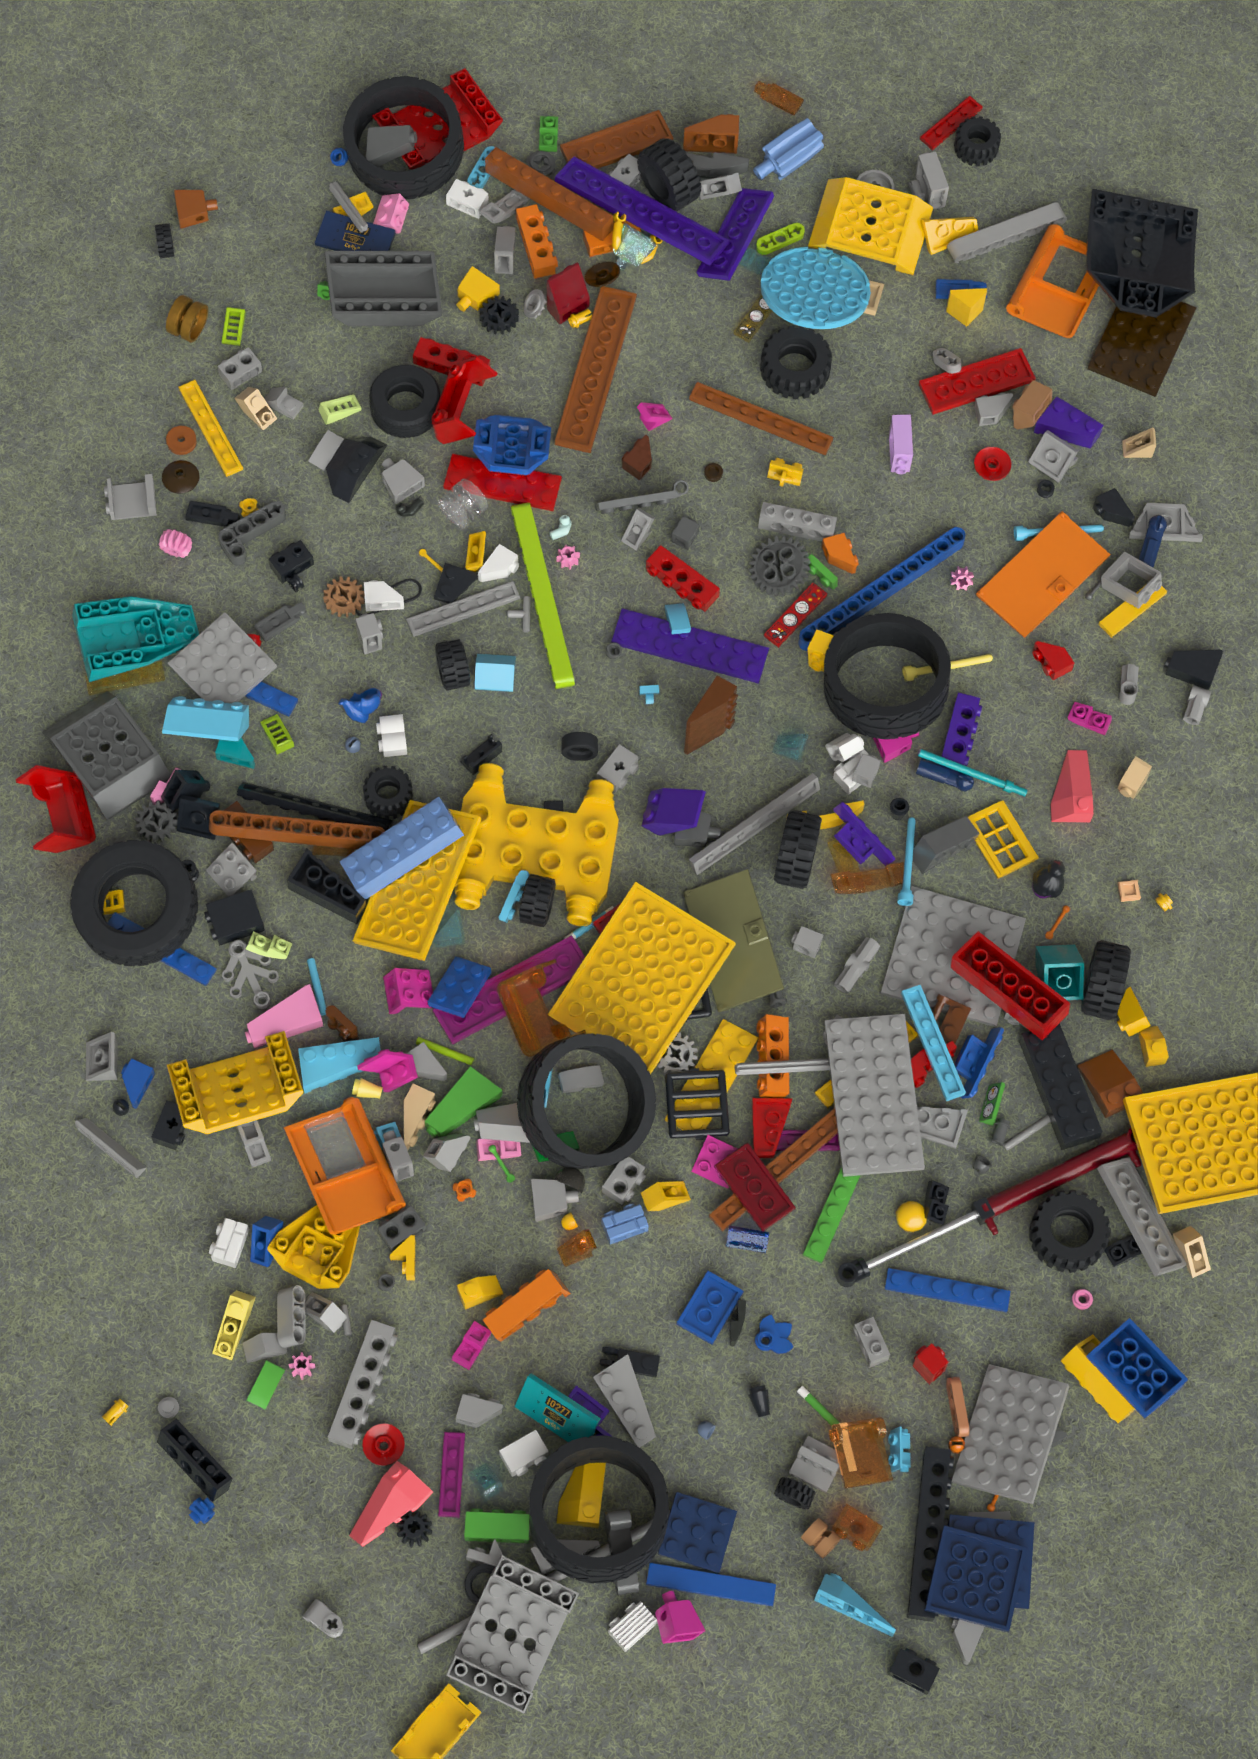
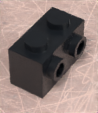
(291, 560)

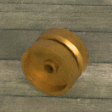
(186, 318)

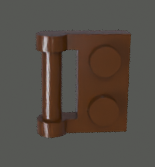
(954, 1018)
(342, 1024)

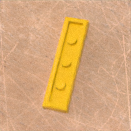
(1127, 613)

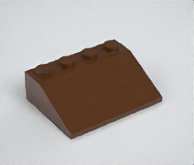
(711, 715)

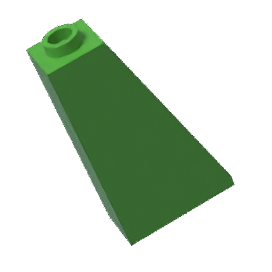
(460, 1104)

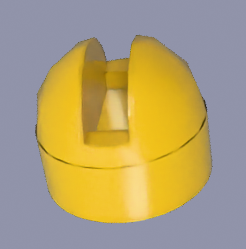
(568, 1222)

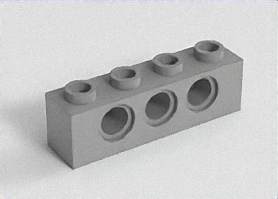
(796, 522)

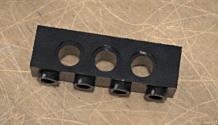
(194, 1460)

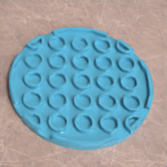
(815, 288)

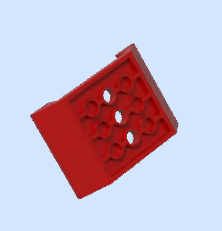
(475, 111)

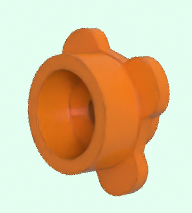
(464, 1184)

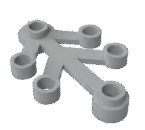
(248, 970)

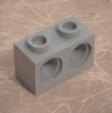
(241, 371)
(620, 1178)
(871, 1342)

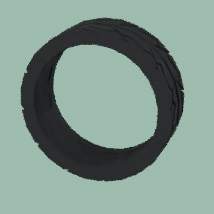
(400, 92)
(895, 631)
(640, 1099)
(599, 1450)

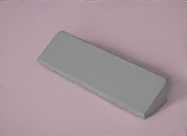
(110, 1147)

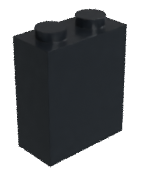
(234, 917)

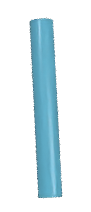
(316, 986)

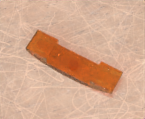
(868, 880)

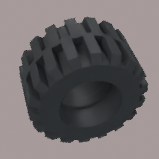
(974, 152)
(452, 664)
(383, 778)
(537, 900)

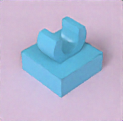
(648, 691)

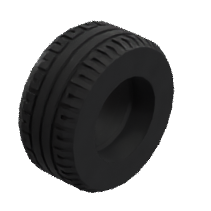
(404, 379)

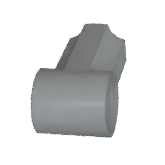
(1128, 683)
(1197, 702)

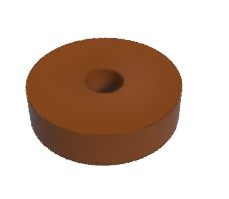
(184, 447)

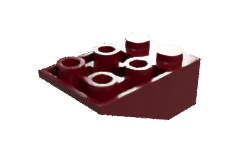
(567, 293)

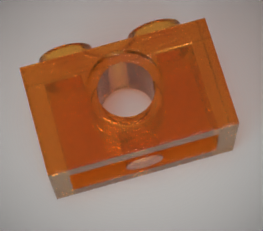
(850, 1517)

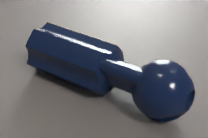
(1152, 541)
(944, 775)

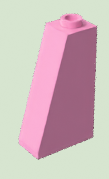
(293, 1015)

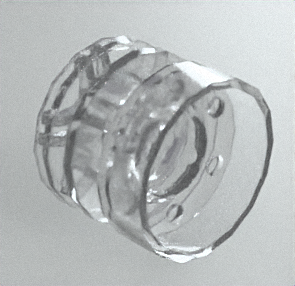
(463, 504)

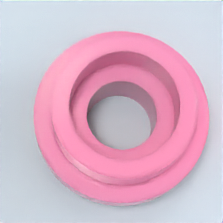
(1084, 1293)

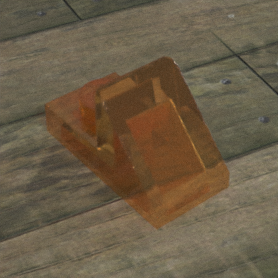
(577, 1248)

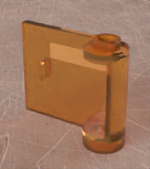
(860, 1451)

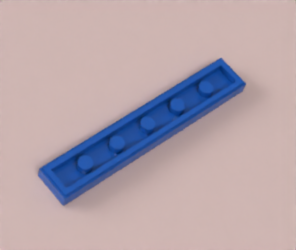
(711, 1584)

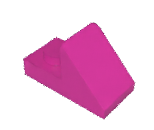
(653, 415)

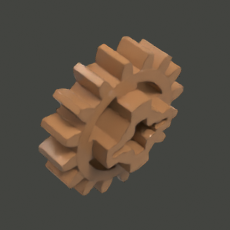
(340, 603)

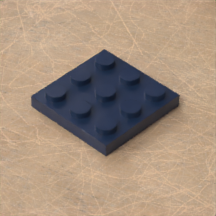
(697, 1532)

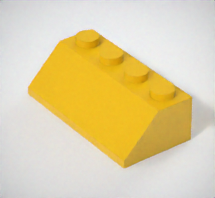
(1094, 1381)

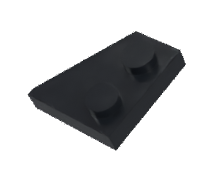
(453, 583)

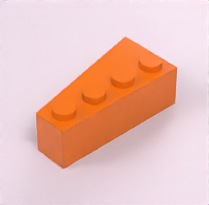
(525, 1304)

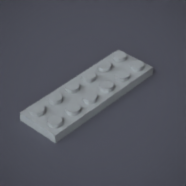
(1142, 1216)

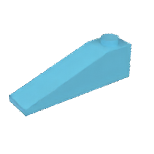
(845, 1600)

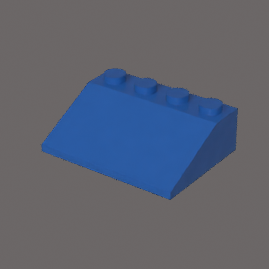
(1137, 1368)

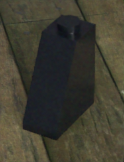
(1194, 666)

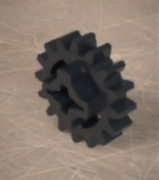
(506, 310)

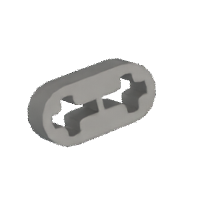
(947, 360)

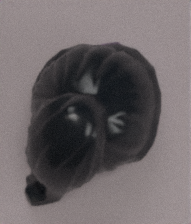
(1049, 880)

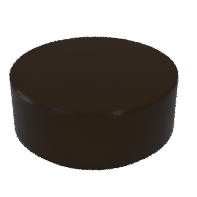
(713, 472)

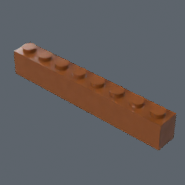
(549, 193)

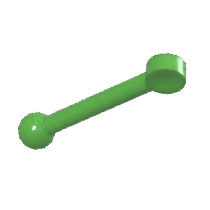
(510, 1177)

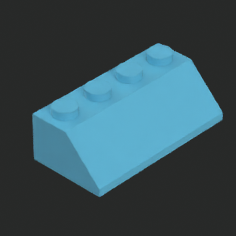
(206, 719)

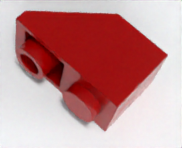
(1054, 659)

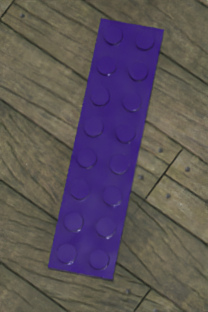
(695, 648)

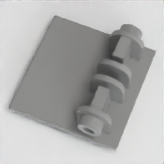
(231, 870)

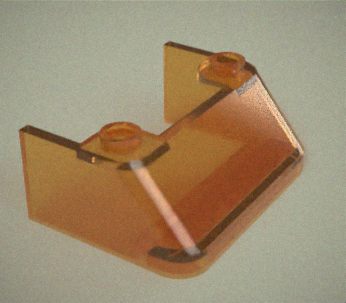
(528, 1011)

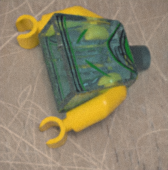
(631, 244)

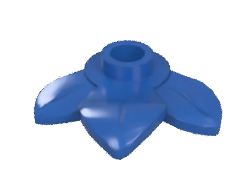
(776, 1334)

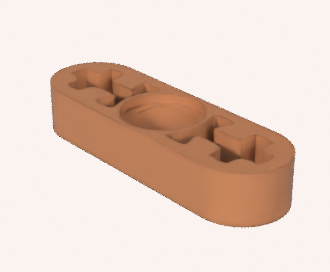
(957, 1406)

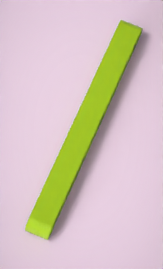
(542, 595)

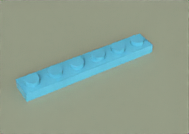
(933, 1043)

